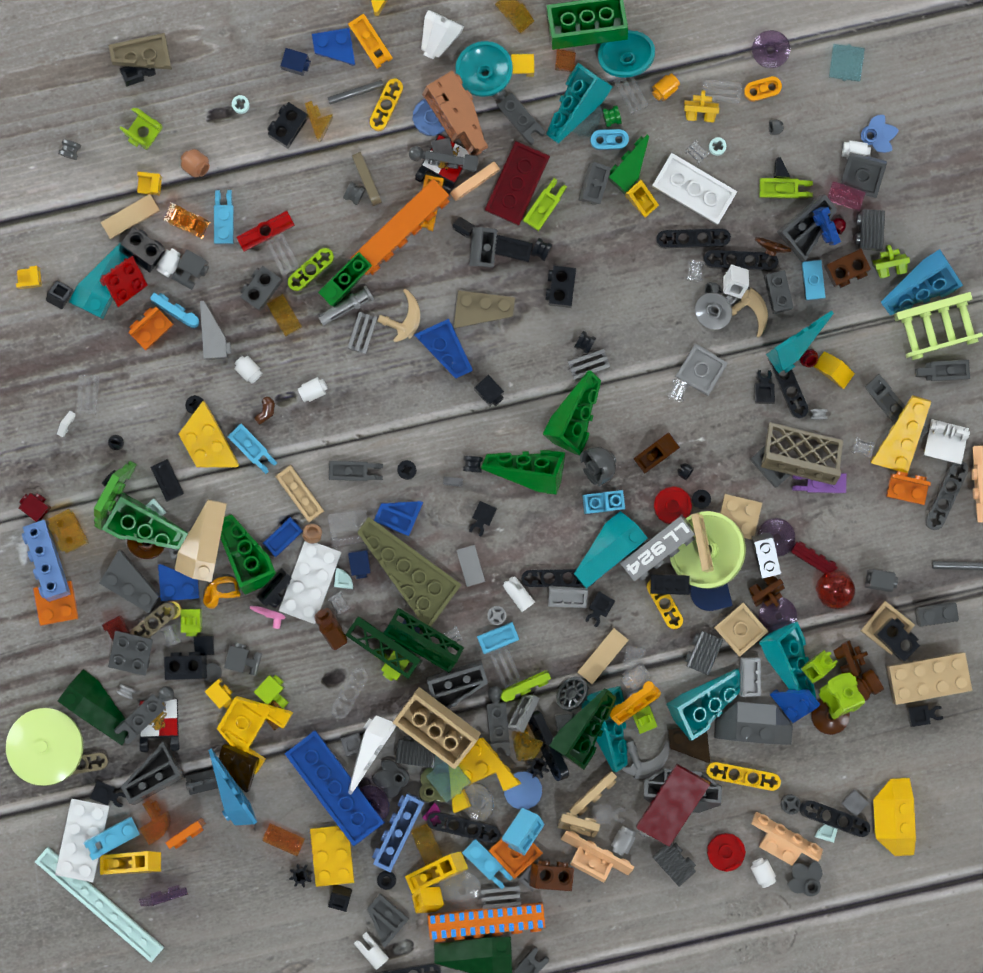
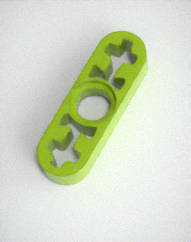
(325, 264)

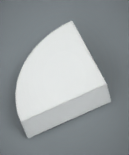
(65, 423)

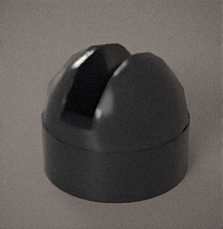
(115, 446)
(686, 471)

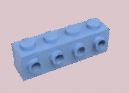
(46, 561)
(401, 826)

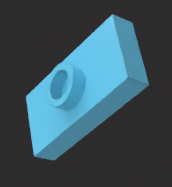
(813, 280)
(498, 638)

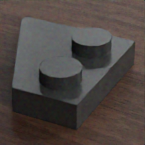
(386, 918)

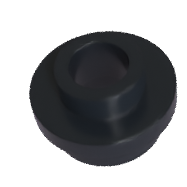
(696, 503)
(386, 886)

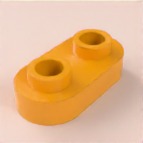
(762, 89)

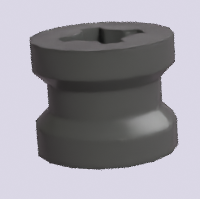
(69, 149)
(354, 193)
(793, 806)

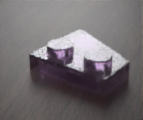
(160, 897)

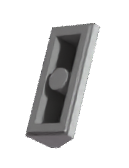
(470, 565)

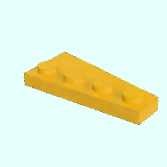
(900, 444)

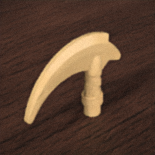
(757, 304)
(410, 324)

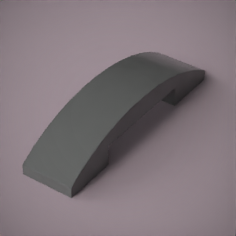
(887, 400)

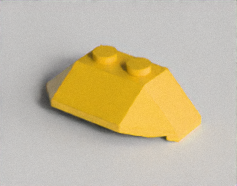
(895, 817)

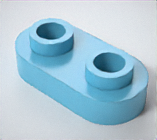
(609, 139)

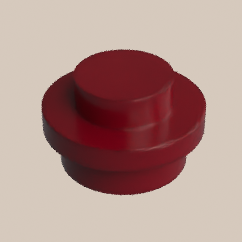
(809, 358)

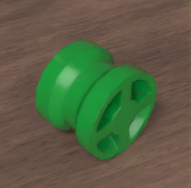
(611, 116)

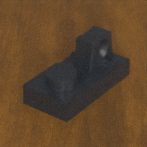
(269, 594)

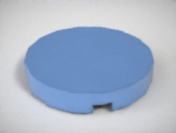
(425, 120)
(527, 793)

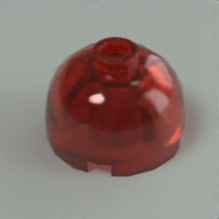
(835, 589)

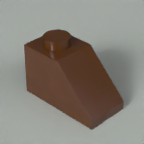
(656, 453)

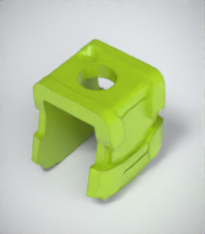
(142, 120)
(841, 695)

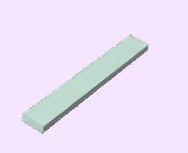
(103, 908)

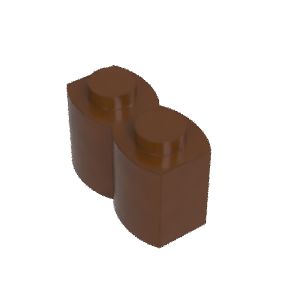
(330, 628)

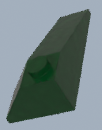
(93, 704)
(579, 735)
(476, 955)

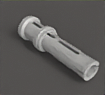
(354, 301)

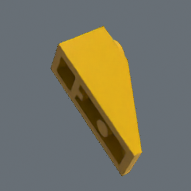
(130, 863)
(437, 871)

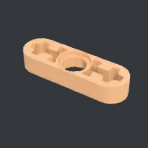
(474, 181)

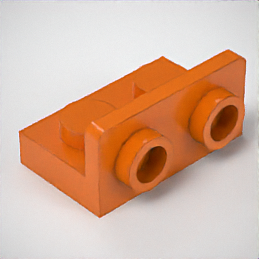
(150, 327)
(908, 488)

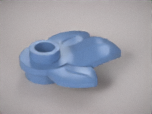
(881, 133)

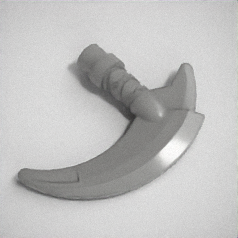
(645, 769)

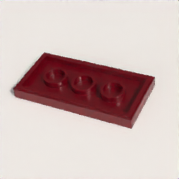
(517, 183)
(673, 805)

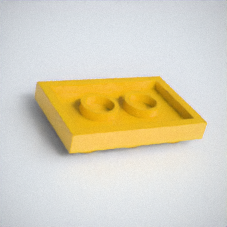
(331, 856)

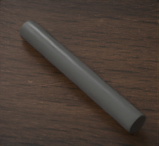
(355, 92)
(957, 565)

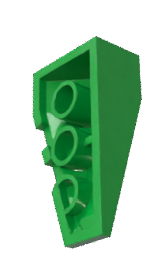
(571, 420)
(535, 471)
(141, 524)
(248, 560)

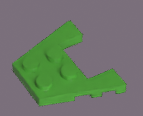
(107, 498)

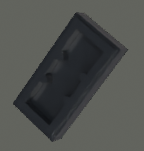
(513, 248)
(167, 480)
(670, 584)

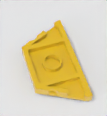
(206, 441)

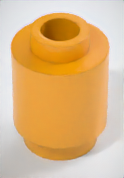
(665, 87)

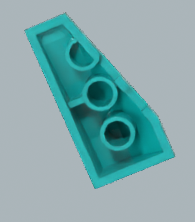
(581, 98)
(90, 293)
(792, 349)
(700, 706)

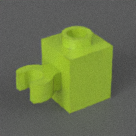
(191, 621)
(819, 666)
(389, 672)
(270, 690)
(644, 720)

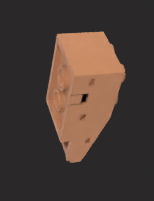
(456, 112)

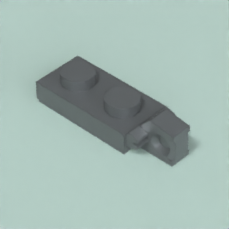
(945, 370)

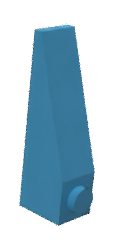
(927, 280)
(235, 803)

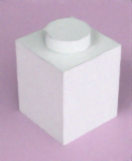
(736, 281)

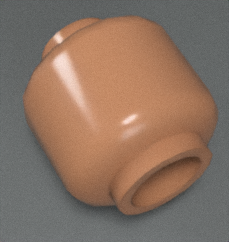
(195, 163)

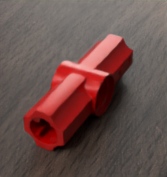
(277, 225)

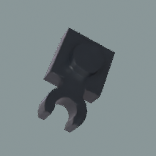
(134, 75)
(764, 390)
(483, 514)
(601, 605)
(921, 715)
(105, 793)

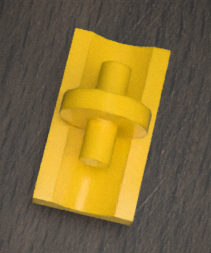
(701, 104)

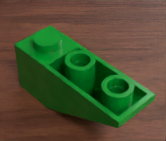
(628, 171)
(345, 279)

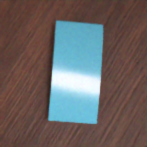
(603, 502)

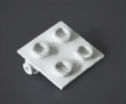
(946, 441)

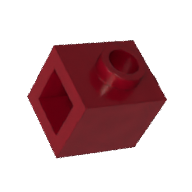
(34, 506)

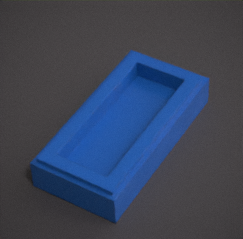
(282, 537)

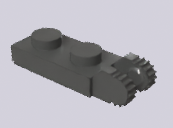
(352, 471)

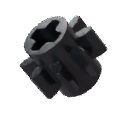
(535, 771)
(298, 870)

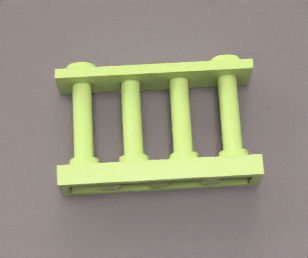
(942, 306)

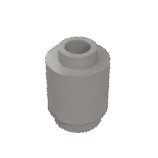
(623, 840)

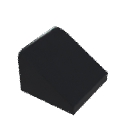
(780, 170)
(463, 227)
(59, 294)
(204, 644)
(340, 898)

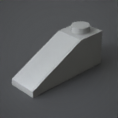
(214, 341)

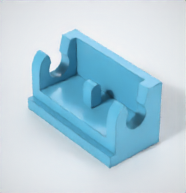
(523, 831)

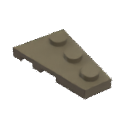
(142, 52)
(480, 308)

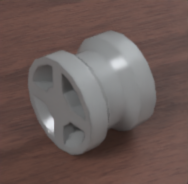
(496, 615)

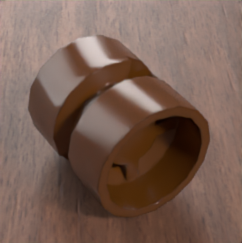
(869, 684)

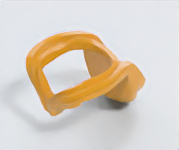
(212, 596)

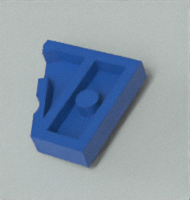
(335, 45)
(828, 227)
(399, 515)
(176, 585)
(795, 703)

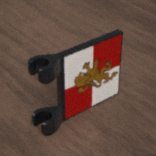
(442, 171)
(163, 726)

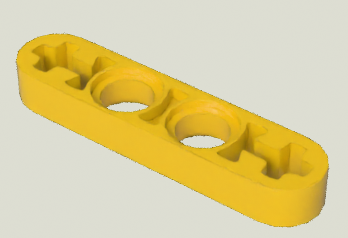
(743, 776)

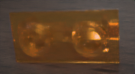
(283, 839)

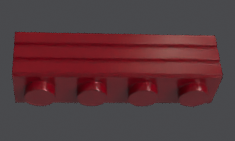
(813, 559)

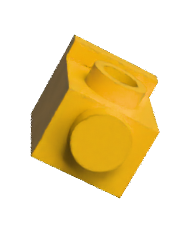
(220, 694)

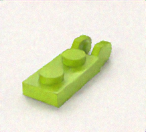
(783, 188)
(544, 206)
(523, 687)

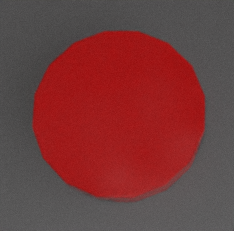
(671, 504)
(726, 852)

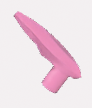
(270, 614)

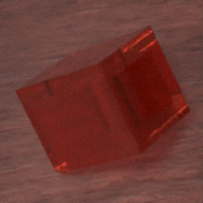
(115, 624)

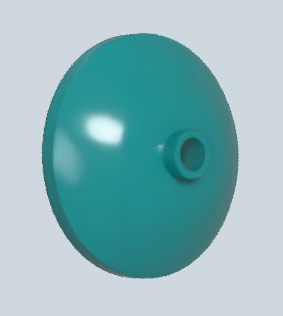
(628, 56)
(481, 58)

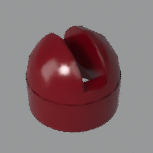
(840, 225)

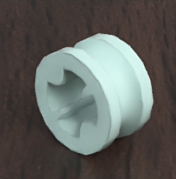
(246, 104)
(719, 152)

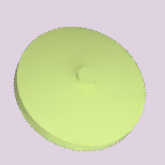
(726, 550)
(44, 746)

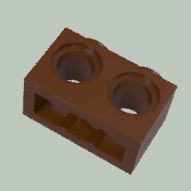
(845, 264)
(551, 879)

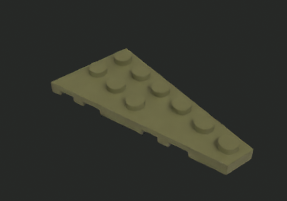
(416, 578)

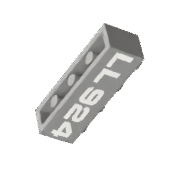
(658, 547)

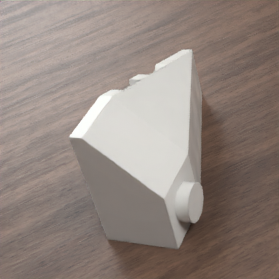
(373, 740)

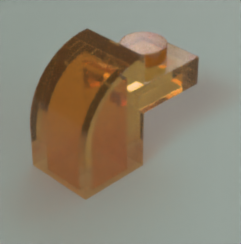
(186, 221)
(158, 826)

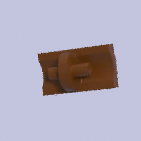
(769, 594)
(846, 650)

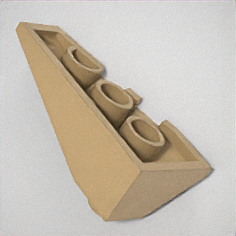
(199, 550)

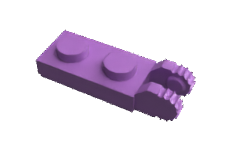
(820, 487)

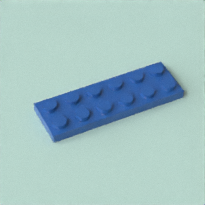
(331, 786)

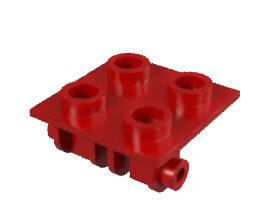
(124, 281)

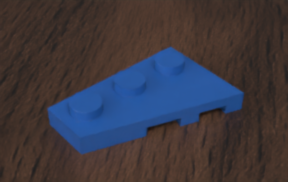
(446, 348)

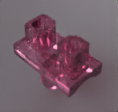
(846, 196)

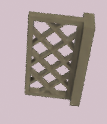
(801, 466)

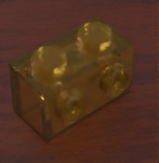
(68, 531)

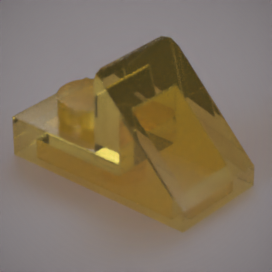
(515, 14)
(319, 125)
(284, 315)
(525, 746)
(426, 844)

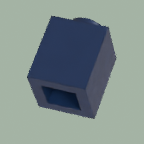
(295, 62)
(359, 564)

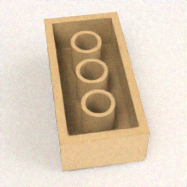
(929, 678)
(436, 728)

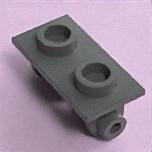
(201, 782)

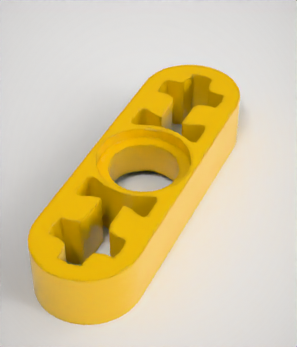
(375, 115)
(662, 611)

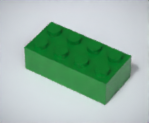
(586, 23)

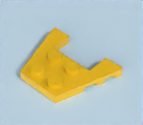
(245, 720)
(479, 764)

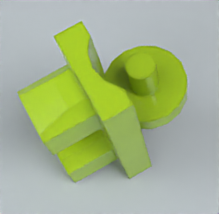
(899, 261)

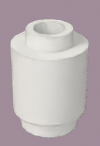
(855, 147)
(168, 262)
(248, 369)
(312, 389)
(763, 872)

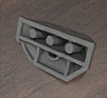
(754, 724)
(711, 798)

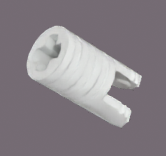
(518, 593)
(375, 954)

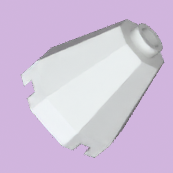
(438, 34)

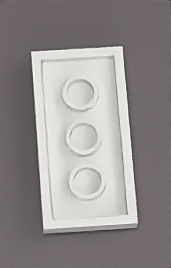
(694, 189)
(310, 581)
(83, 822)

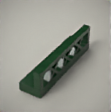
(367, 627)
(422, 643)

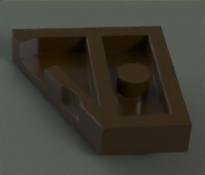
(696, 748)
(239, 765)

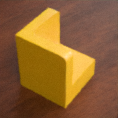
(523, 64)
(149, 183)
(29, 278)
(427, 900)

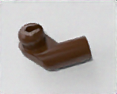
(267, 411)

